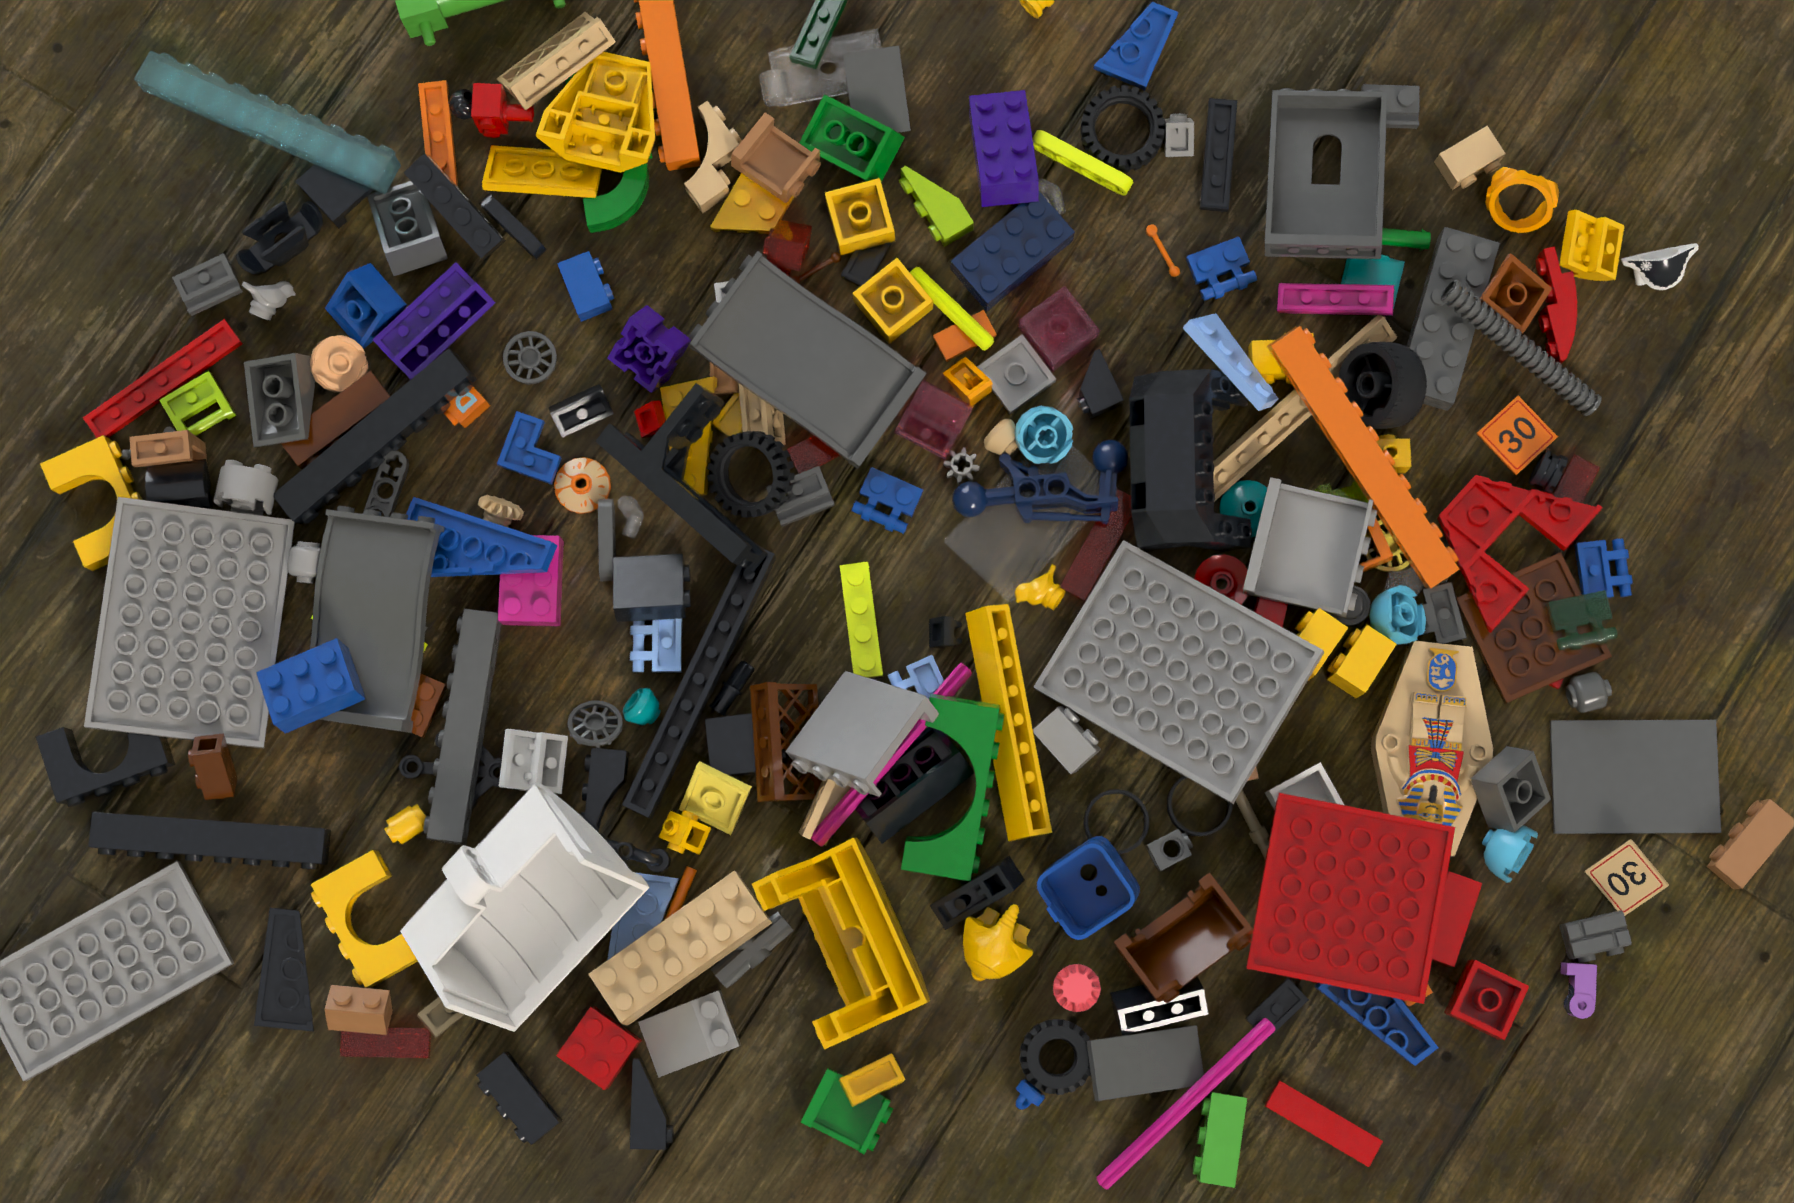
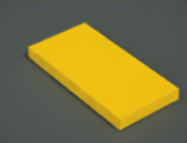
(538, 173)

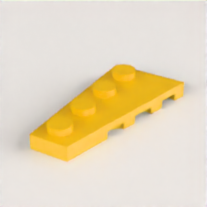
(698, 454)

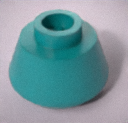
(641, 707)

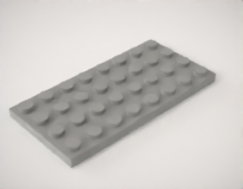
(106, 970)

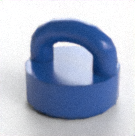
(1028, 1095)

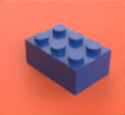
(310, 685)

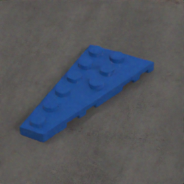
(480, 546)

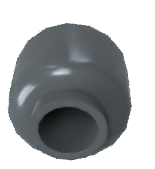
(1588, 692)

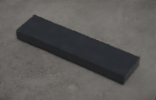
(1218, 155)

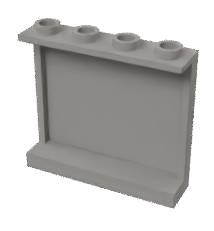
(1309, 548)
(857, 731)

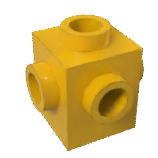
(1398, 449)
(684, 832)

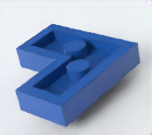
(520, 450)

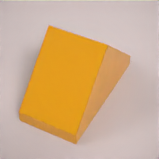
(968, 381)

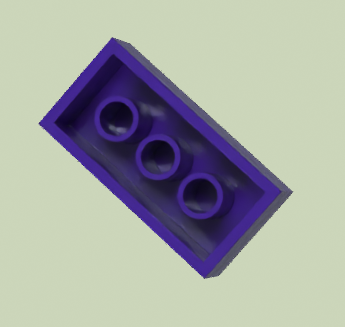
(1003, 148)

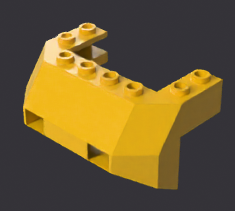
(856, 935)

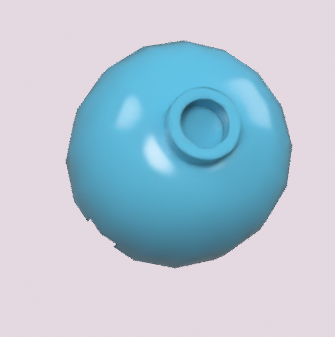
(1044, 434)
(1398, 615)
(1507, 850)

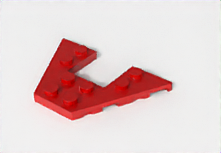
(1482, 515)

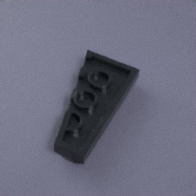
(284, 978)

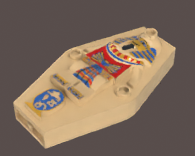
(1432, 737)

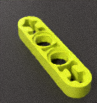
(1081, 162)

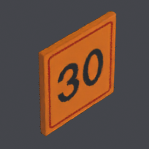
(1517, 435)

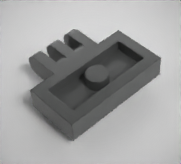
(1443, 614)

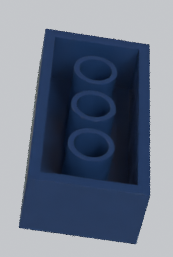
(1012, 251)

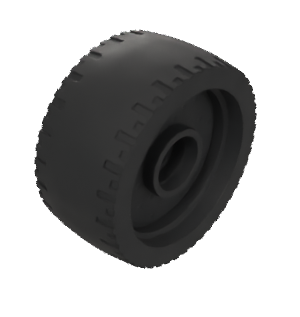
(1385, 383)

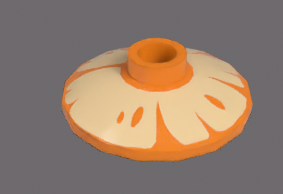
(584, 499)

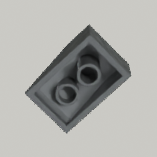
(406, 228)
(279, 398)

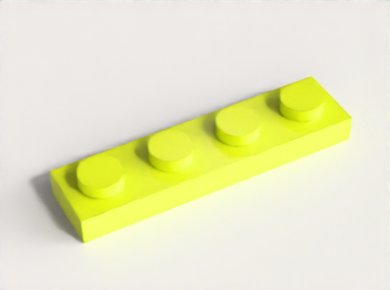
(861, 620)

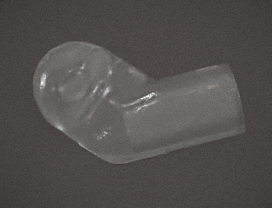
(1053, 194)
(633, 514)

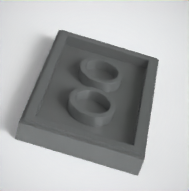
(878, 86)

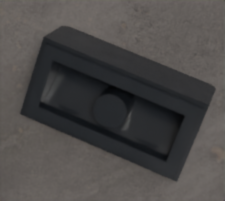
(580, 410)

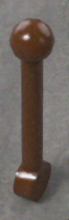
(835, 257)

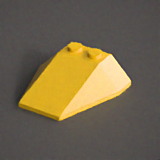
(603, 115)

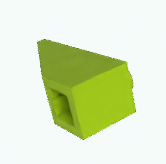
(942, 209)

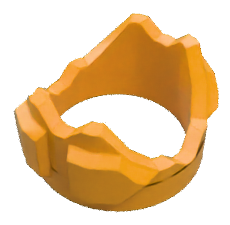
(1506, 177)

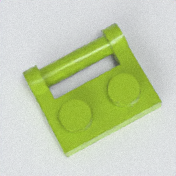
(195, 398)

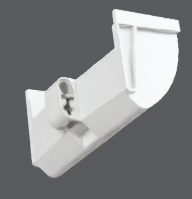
(520, 910)

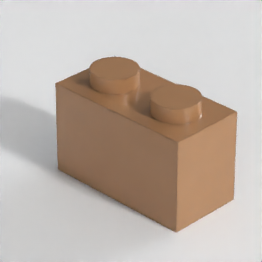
(358, 1009)

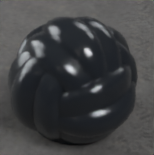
(461, 104)

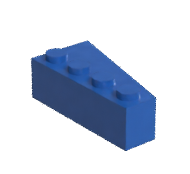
(1386, 1019)

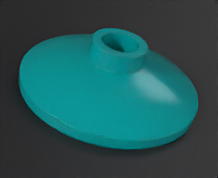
(1237, 495)

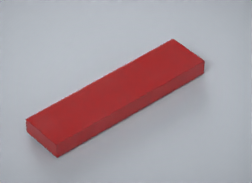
(1323, 1123)

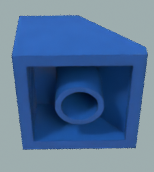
(364, 304)

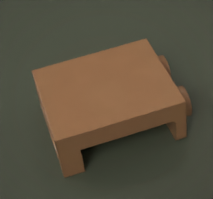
(775, 160)
(166, 448)

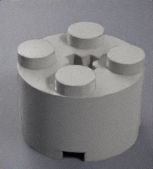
(246, 488)

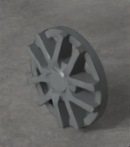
(530, 357)
(595, 723)

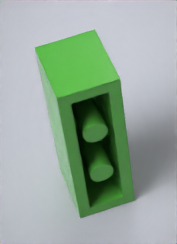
(1220, 1139)

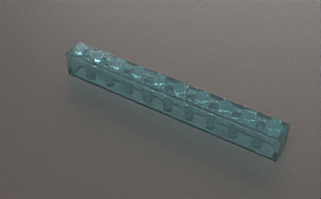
(268, 122)

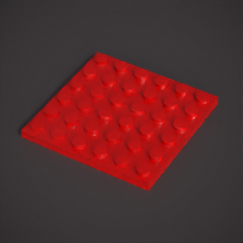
(1350, 898)

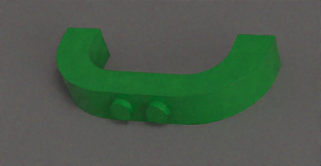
(621, 203)

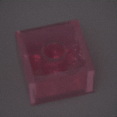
(1058, 328)

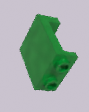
(836, 1117)

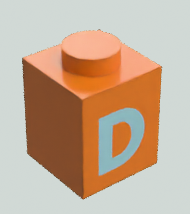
(466, 408)

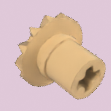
(499, 510)

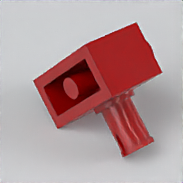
(493, 110)

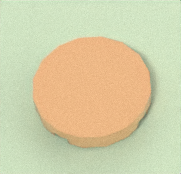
(338, 363)

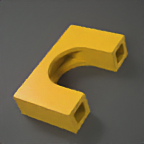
(86, 463)
(337, 896)

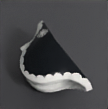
(1662, 267)

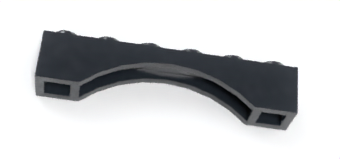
(606, 776)

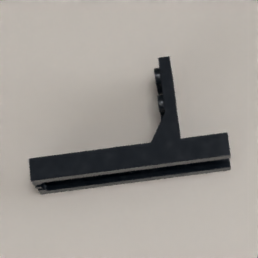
(665, 473)

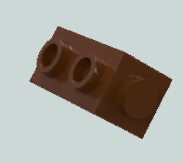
(213, 766)

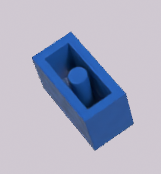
(585, 285)

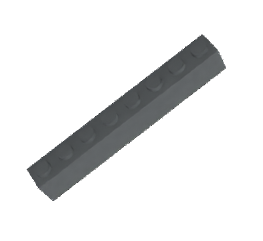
(464, 727)

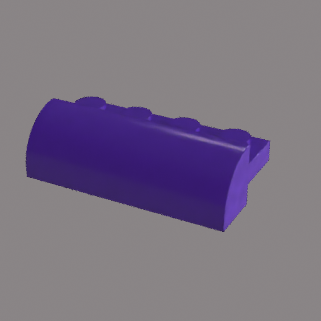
(433, 321)

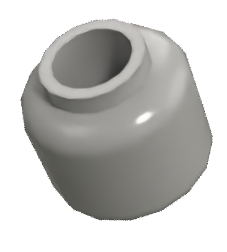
(304, 561)

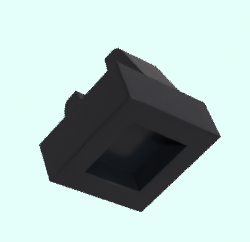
(942, 632)

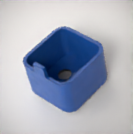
(1075, 900)

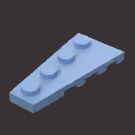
(1227, 354)

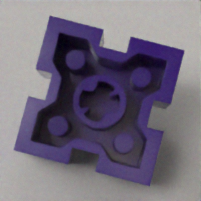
(649, 348)

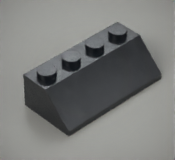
(914, 784)

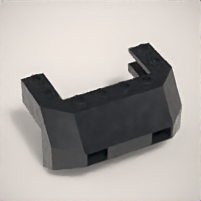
(1175, 461)

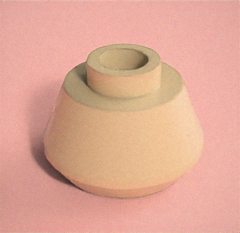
(1002, 438)

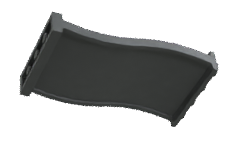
(806, 359)
(375, 602)

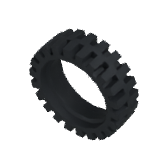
(1124, 96)
(721, 481)

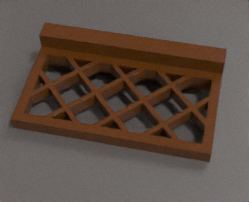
(770, 742)

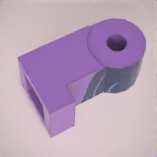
(1582, 989)

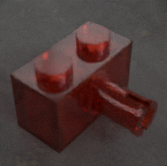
(788, 245)

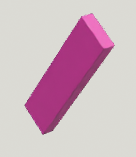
(1335, 299)

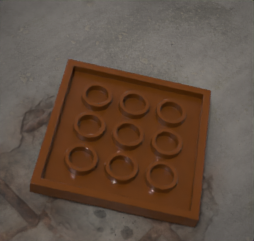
(1523, 647)

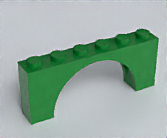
(953, 850)

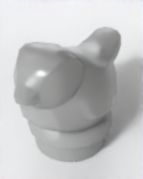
(268, 298)

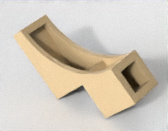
(708, 185)

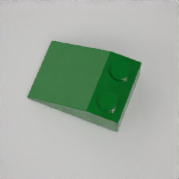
(851, 140)

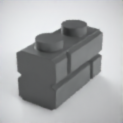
(1595, 935)

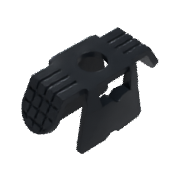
(268, 254)

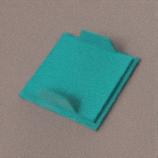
(1374, 272)

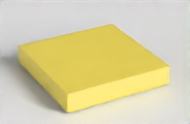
(715, 797)

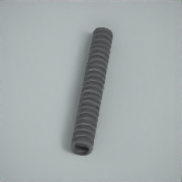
(1519, 346)

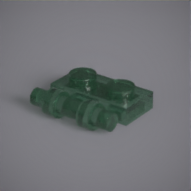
(1581, 611)

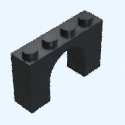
(74, 780)

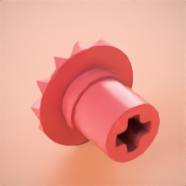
(1076, 988)

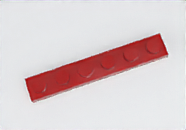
(163, 380)

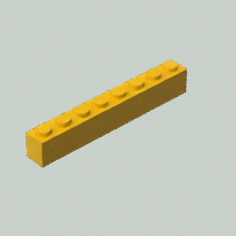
(1017, 759)

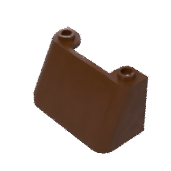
(1185, 940)

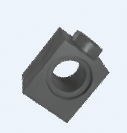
(1158, 856)

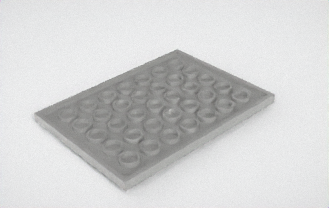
(188, 622)
(1179, 671)

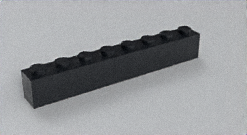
(375, 437)
(209, 838)

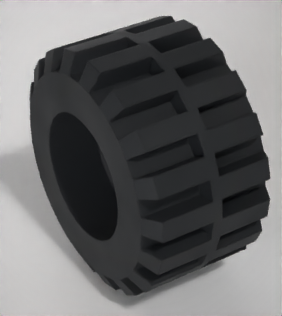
(1030, 1061)

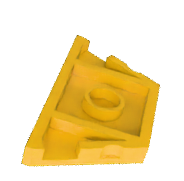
(749, 209)

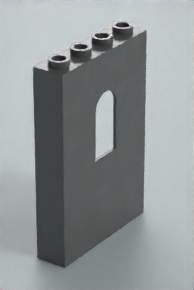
(1325, 217)

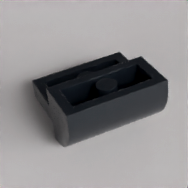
(179, 483)

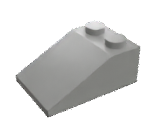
(689, 1033)

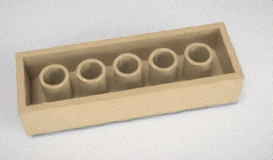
(680, 948)

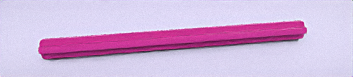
(852, 797)
(1185, 1103)

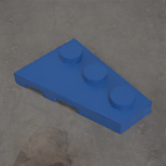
(1138, 50)

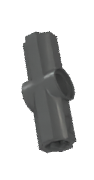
(752, 951)

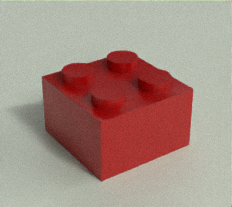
(1486, 999)
(599, 1047)

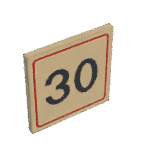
(1627, 877)

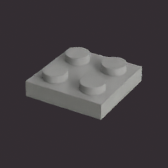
(1017, 374)

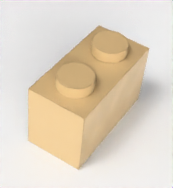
(1470, 158)

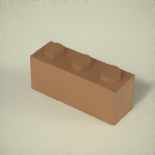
(1750, 843)

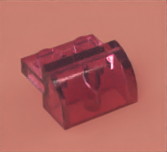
(934, 419)

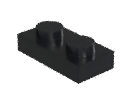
(1278, 1005)

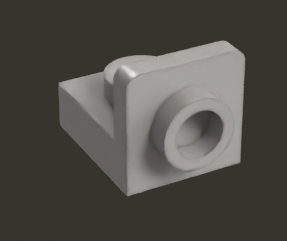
(1179, 136)

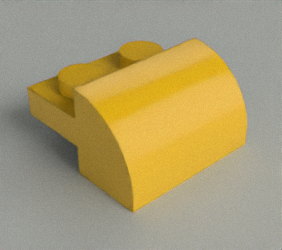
(1591, 246)

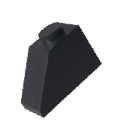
(1099, 390)

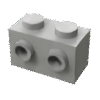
(1067, 739)

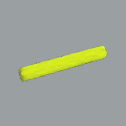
(953, 310)

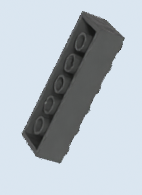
(1438, 332)

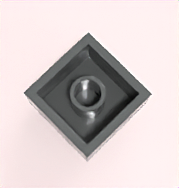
(1510, 789)

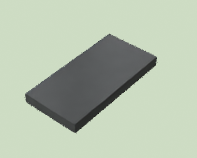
(1145, 1062)

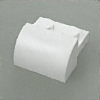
(532, 759)

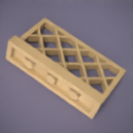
(556, 59)

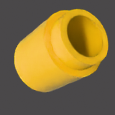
(405, 824)

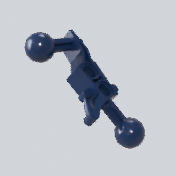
(1108, 458)

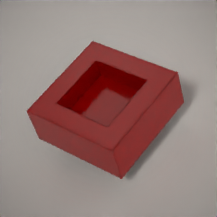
(650, 418)

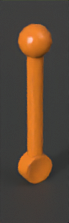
(1151, 231)

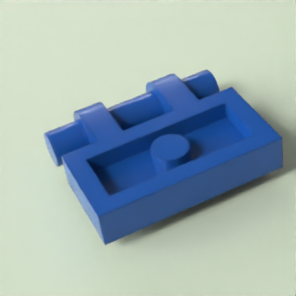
(1219, 260)
(889, 492)
(1595, 571)

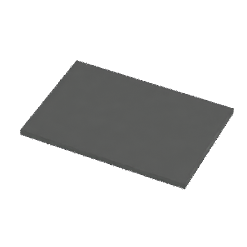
(1634, 776)

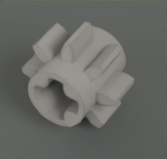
(967, 470)

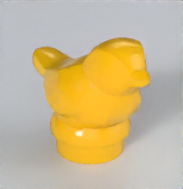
(1041, 591)

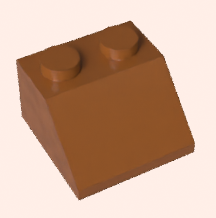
(1515, 293)

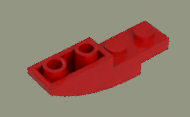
(1559, 317)

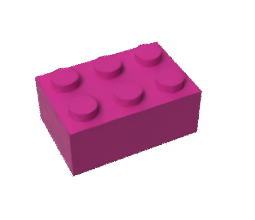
(533, 597)

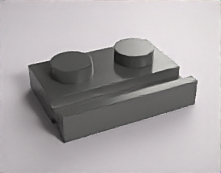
(1401, 104)
(207, 284)
(806, 498)

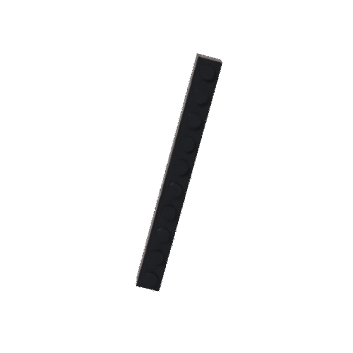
(696, 687)

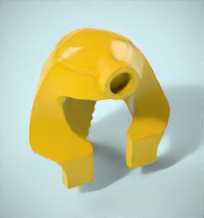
(995, 949)

